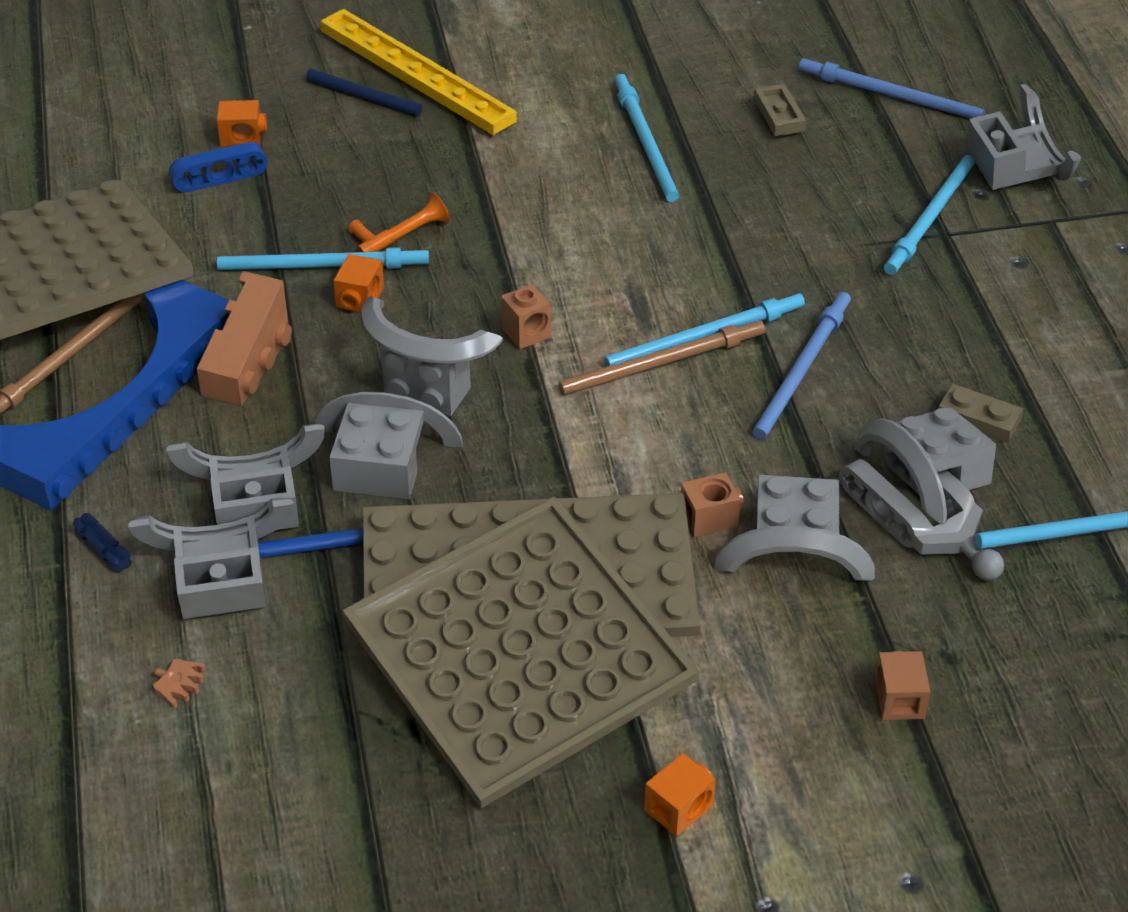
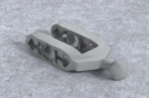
(910, 525)

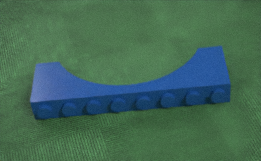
(55, 456)

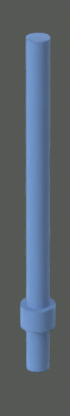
(831, 73)
(828, 322)

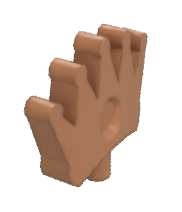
(178, 680)

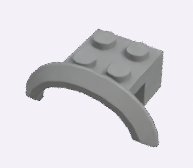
(1018, 154)
(425, 366)
(379, 441)
(932, 445)
(248, 482)
(796, 517)
(216, 563)

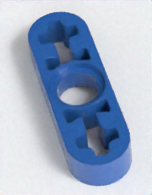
(230, 173)

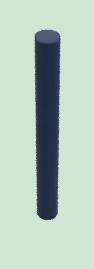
(364, 92)

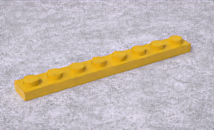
(419, 72)

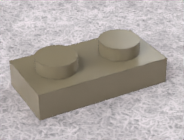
(780, 109)
(984, 412)

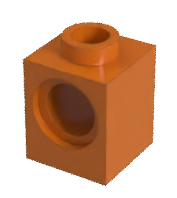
(230, 119)
(356, 281)
(680, 794)

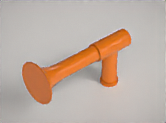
(433, 211)

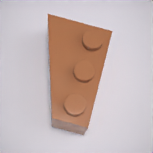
(248, 341)

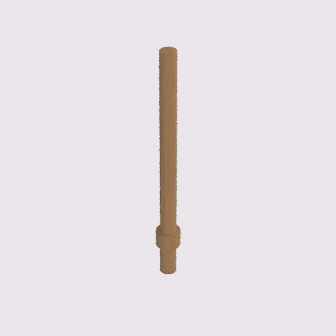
(726, 337)
(13, 394)

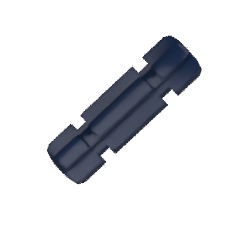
(102, 542)

